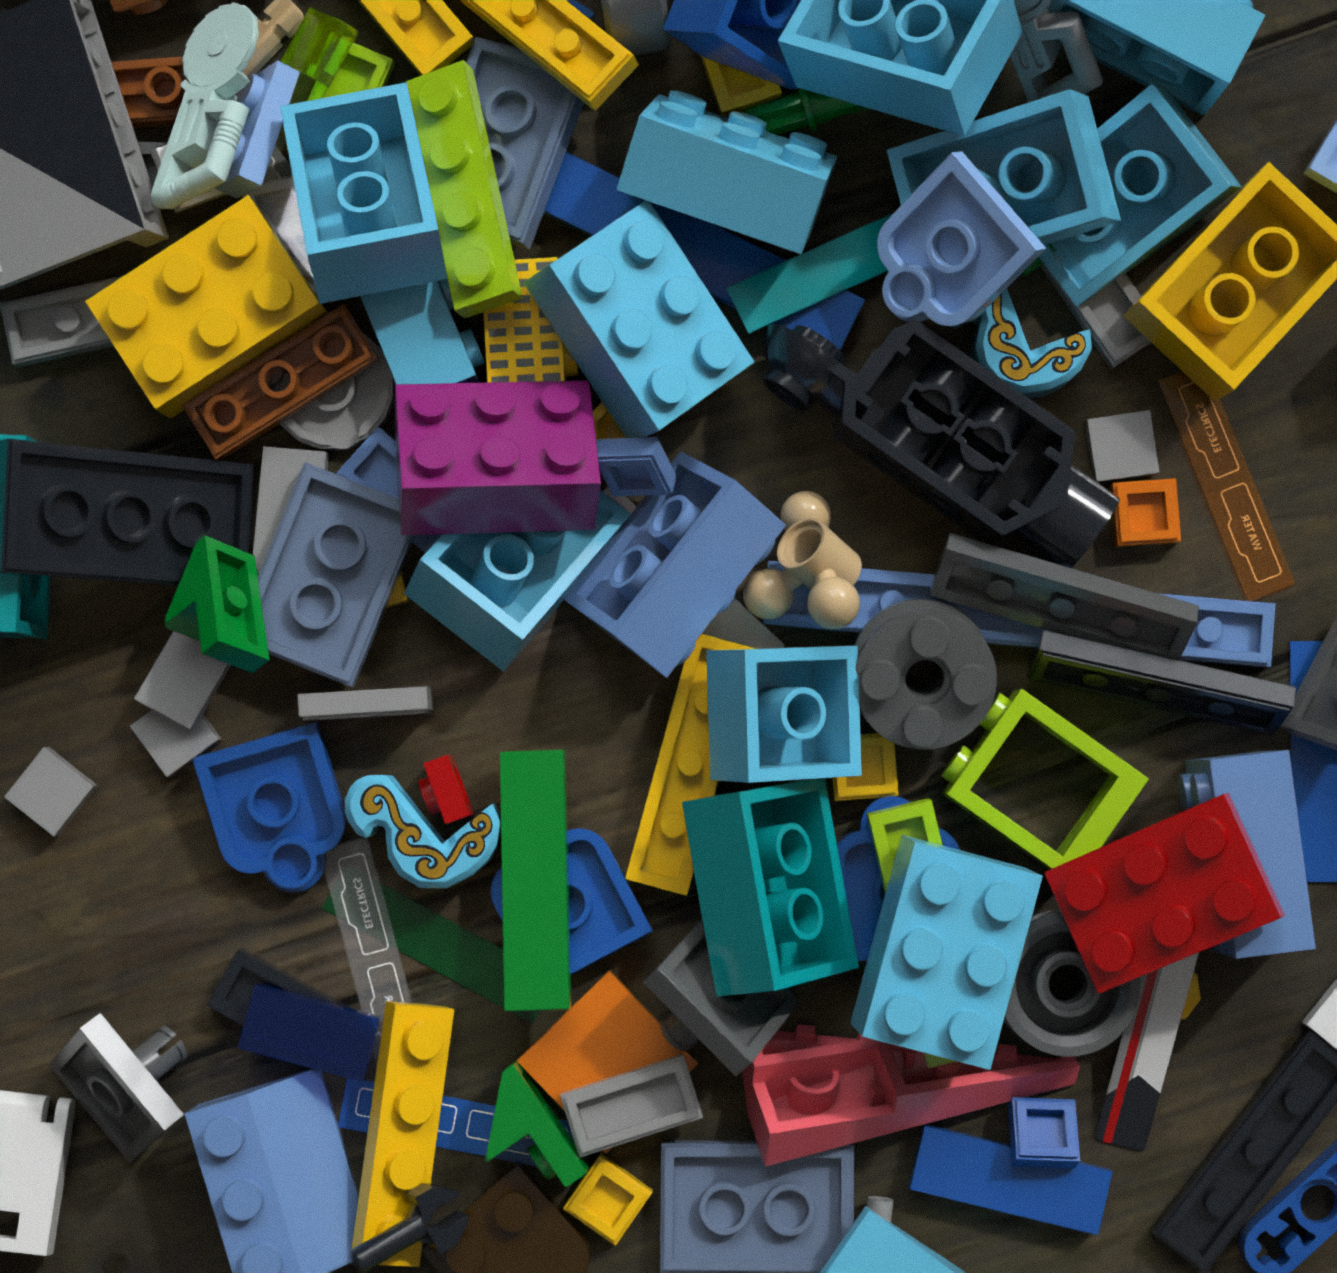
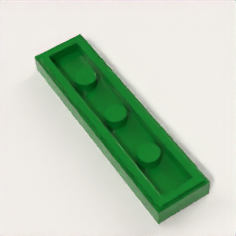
(535, 880)

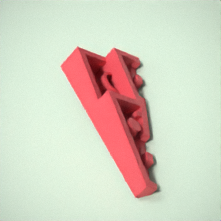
(835, 1091)

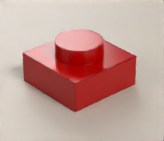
(445, 790)

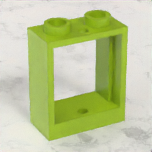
(1097, 819)

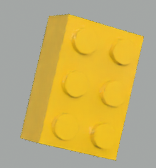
(1240, 283)
(206, 306)

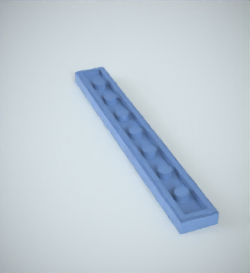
(1224, 633)

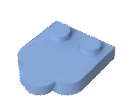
(952, 247)

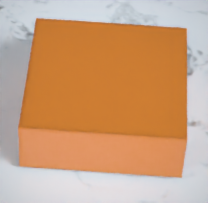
(1146, 513)

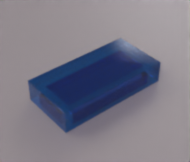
(310, 1032)

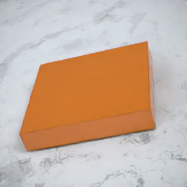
(598, 1039)

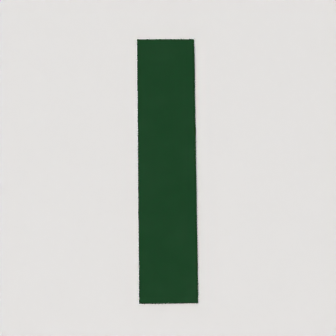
(446, 947)

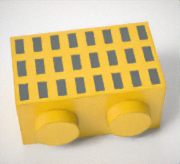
(521, 339)

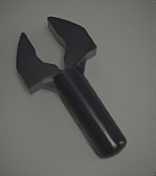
(414, 1228)

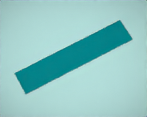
(809, 277)

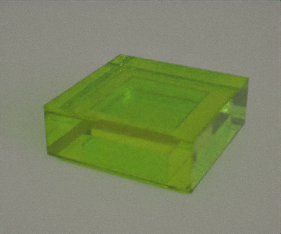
(319, 46)

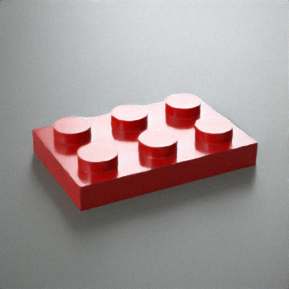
(1164, 893)

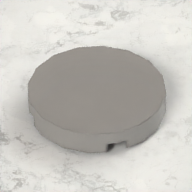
(348, 412)

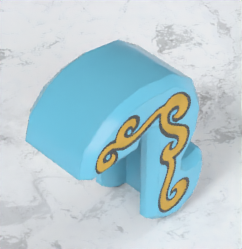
(1005, 352)
(413, 842)

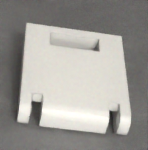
(33, 1168)

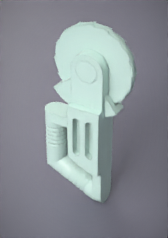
(209, 114)

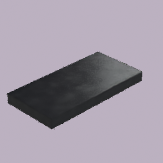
(115, 511)

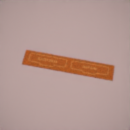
(1228, 487)

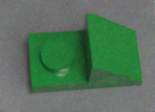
(221, 605)
(525, 1111)

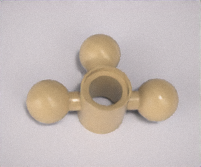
(811, 558)

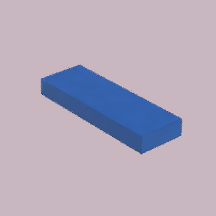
(982, 1175)

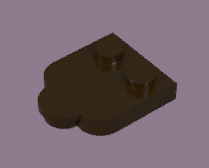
(515, 1231)

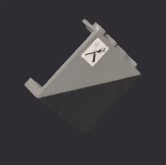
(65, 144)

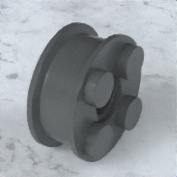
(948, 705)
(1072, 1024)

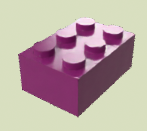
(496, 457)

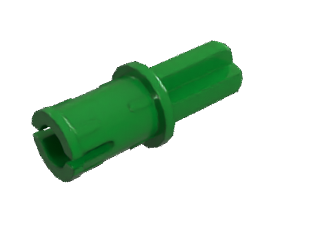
(801, 110)

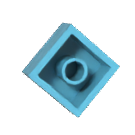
(783, 713)

